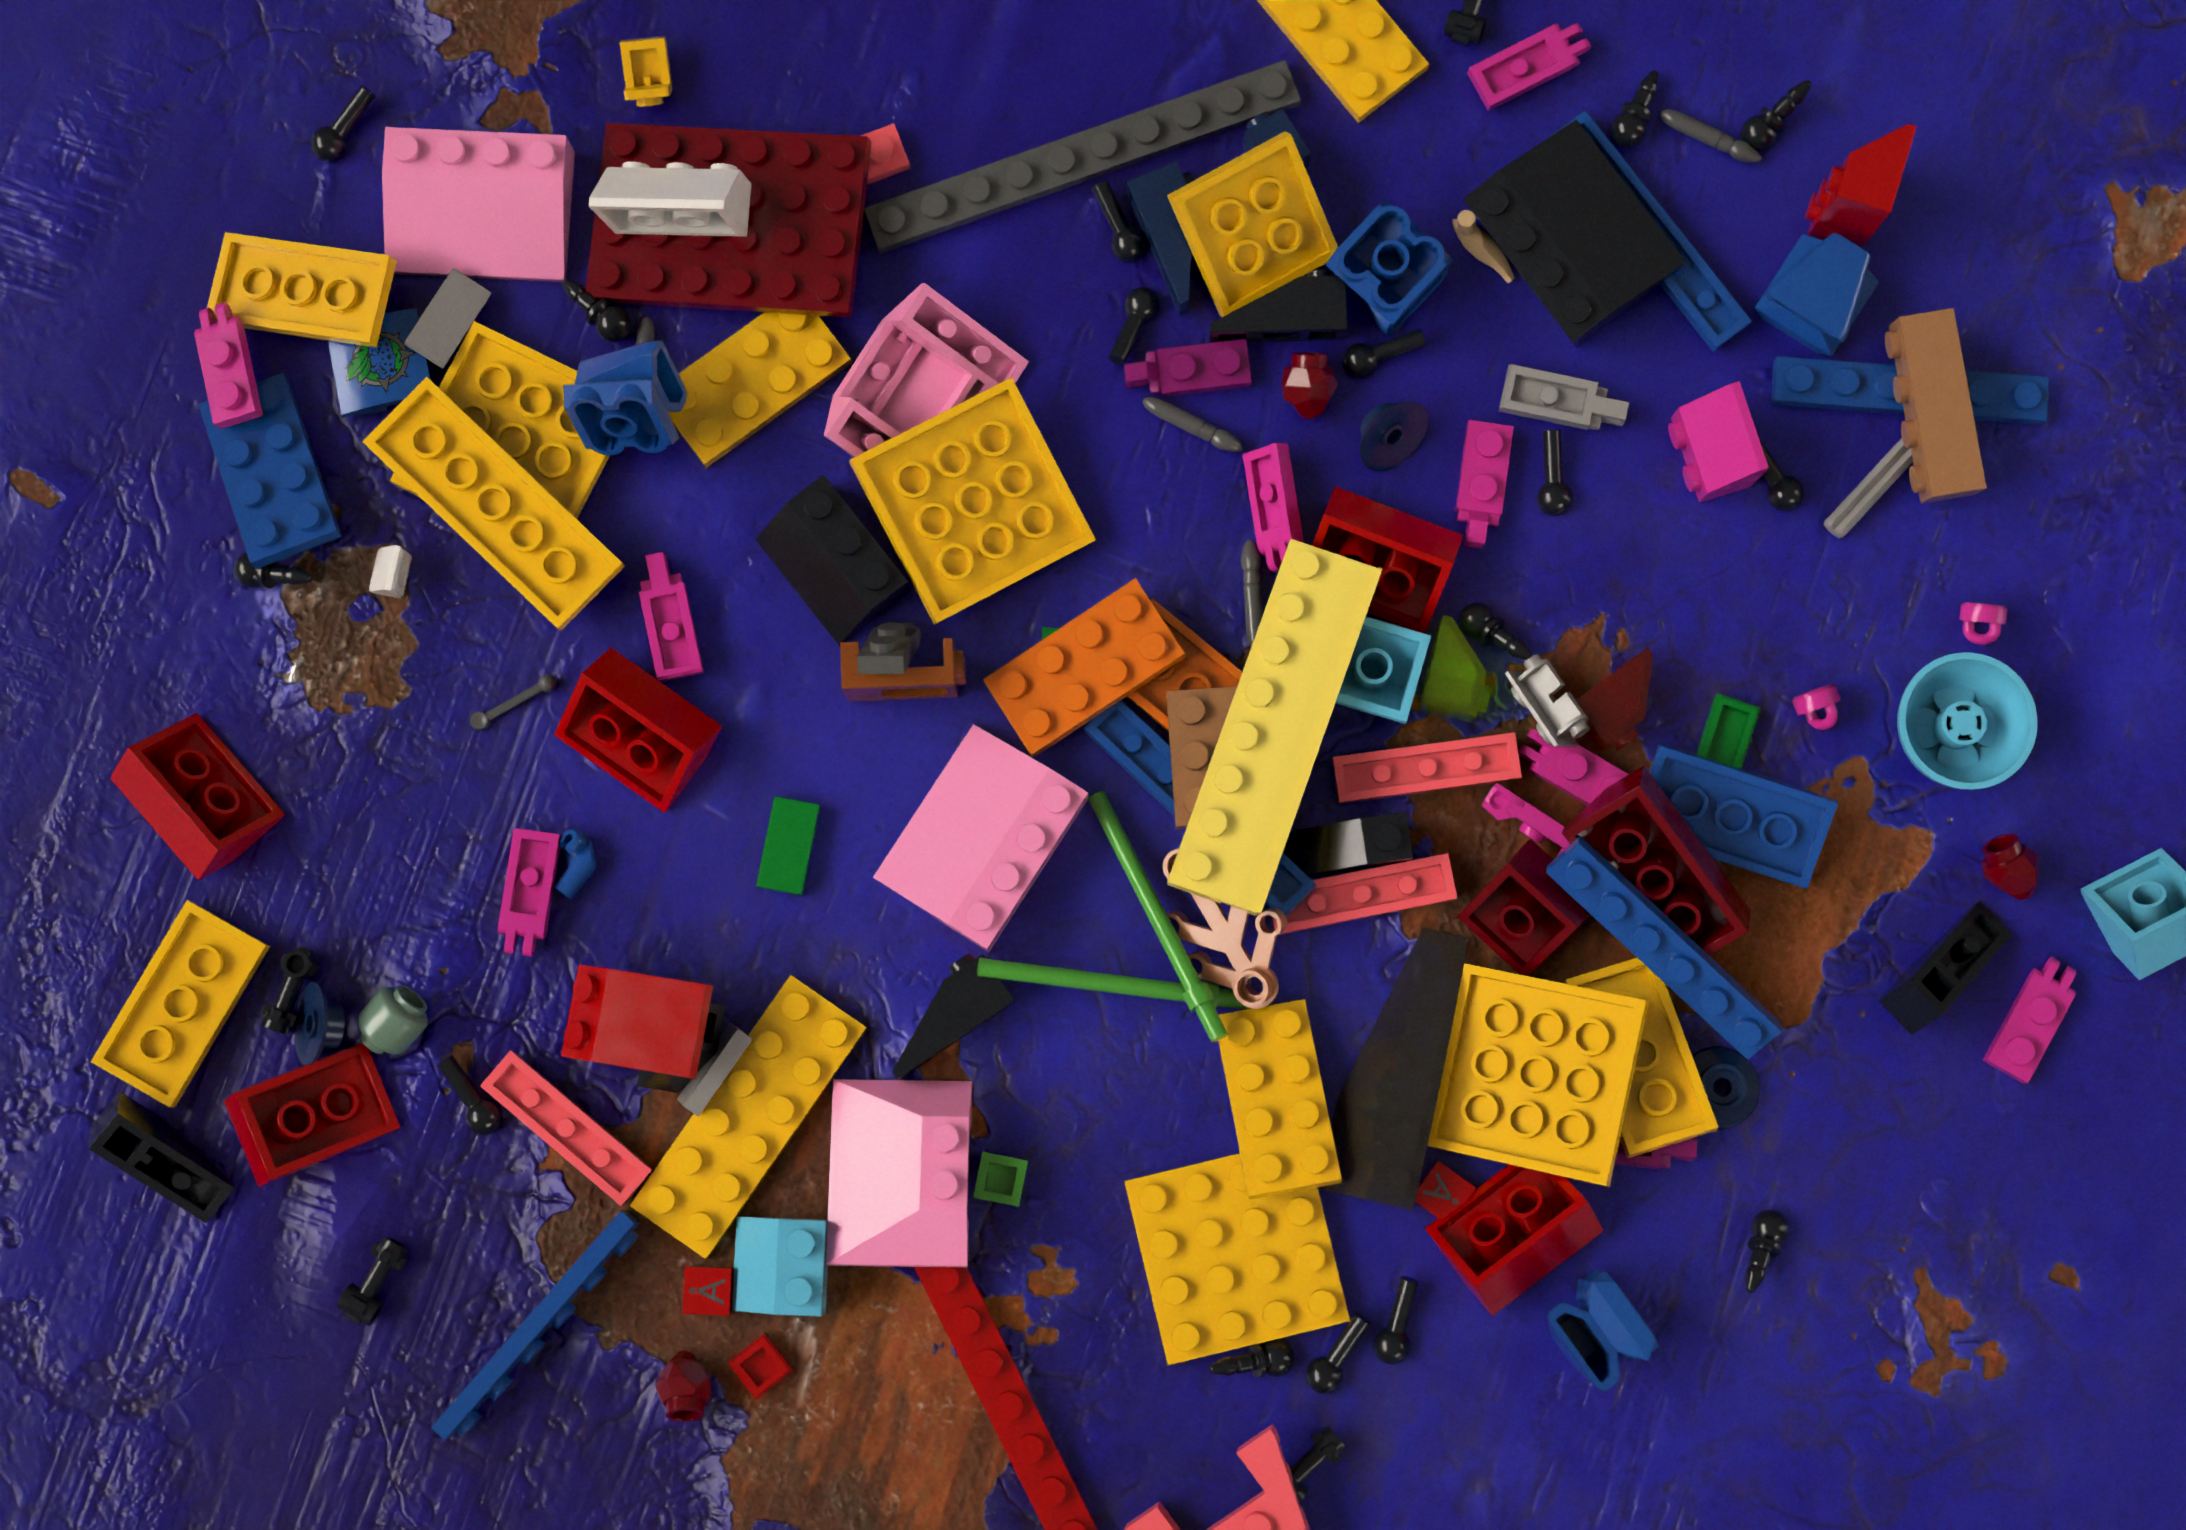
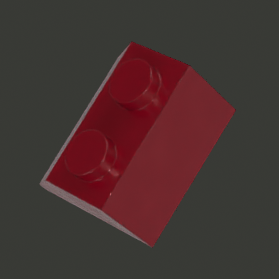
(1523, 911)

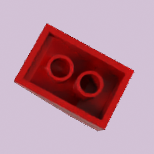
(637, 1021)
(311, 1114)

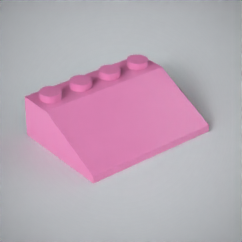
(477, 203)
(981, 837)

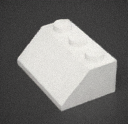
(673, 200)

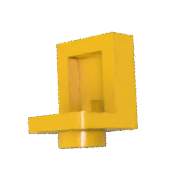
(646, 70)

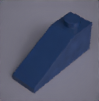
(1161, 228)

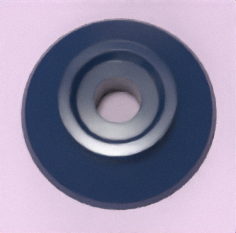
(1392, 434)
(318, 1024)
(1741, 1080)

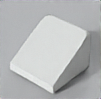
(390, 571)

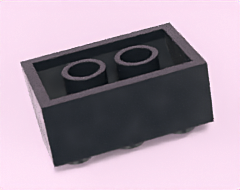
(832, 560)

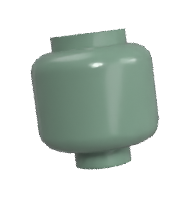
(392, 1020)

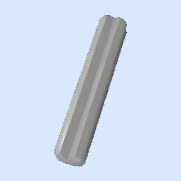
(1869, 490)

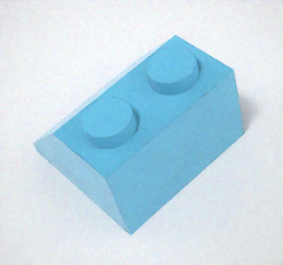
(2142, 912)
(780, 1266)

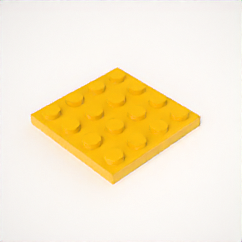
(520, 405)
(972, 500)
(1538, 1074)
(1229, 1265)

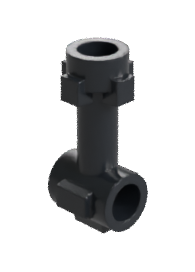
(1466, 26)
(297, 966)
(361, 1302)
(1326, 1447)

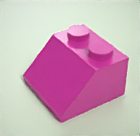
(1718, 443)

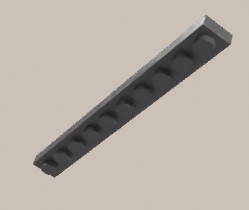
(1081, 157)

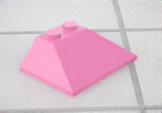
(914, 368)
(899, 1173)

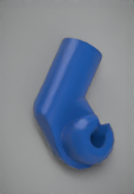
(579, 860)

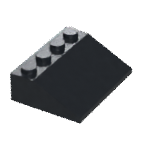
(1574, 231)

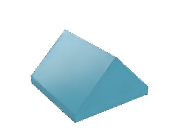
(1384, 670)

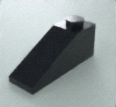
(1298, 311)
(1351, 845)
(1945, 969)
(955, 1011)
(158, 1157)

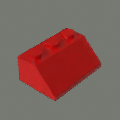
(1861, 190)
(1410, 550)
(636, 729)
(196, 795)
(1514, 1233)

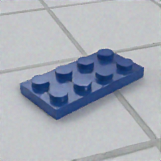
(273, 477)
(1746, 815)

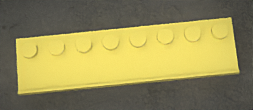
(1274, 727)

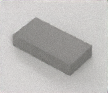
(447, 318)
(710, 1077)

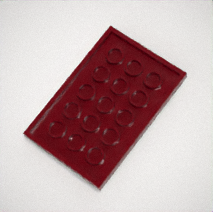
(799, 233)

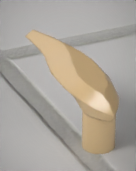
(1481, 244)

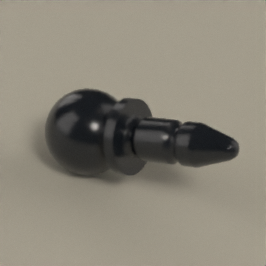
(1630, 126)
(1762, 129)
(610, 321)
(267, 575)
(1480, 623)
(1768, 1232)
(1272, 1358)

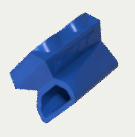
(1390, 265)
(1819, 292)
(626, 399)
(1600, 1330)

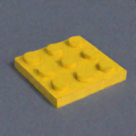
(1254, 223)

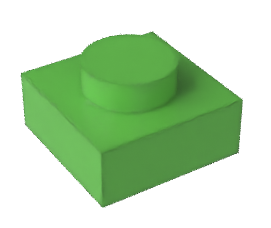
(1000, 1179)

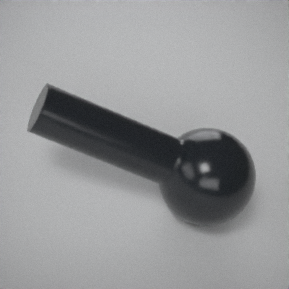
(330, 142)
(1128, 242)
(1141, 307)
(1362, 360)
(1784, 492)
(1554, 496)
(482, 1114)
(1392, 1343)
(1325, 1372)

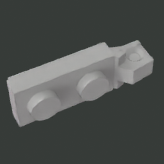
(1559, 399)

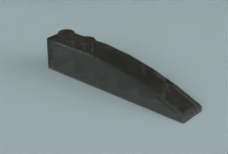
(1394, 1086)

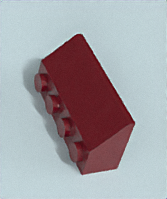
(1663, 859)

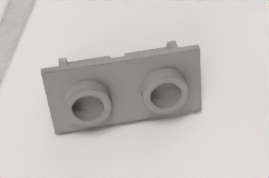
(1558, 720)

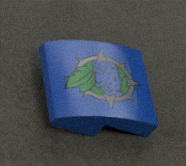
(380, 376)

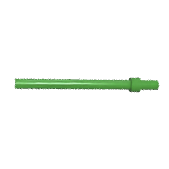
(1098, 981)
(1197, 994)

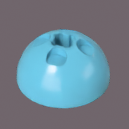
(1983, 703)

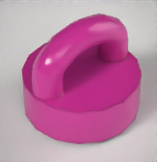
(1984, 613)
(1819, 698)

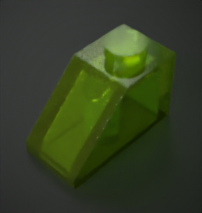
(1454, 676)

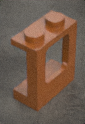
(914, 684)

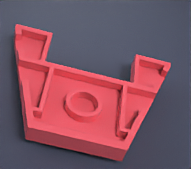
(1269, 1510)

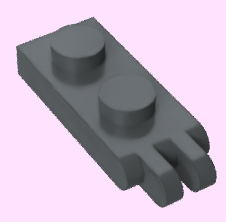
(889, 648)

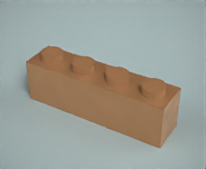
(1935, 406)

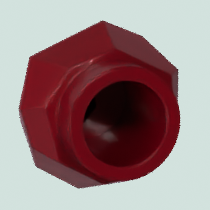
(1308, 383)
(2011, 866)
(684, 1388)

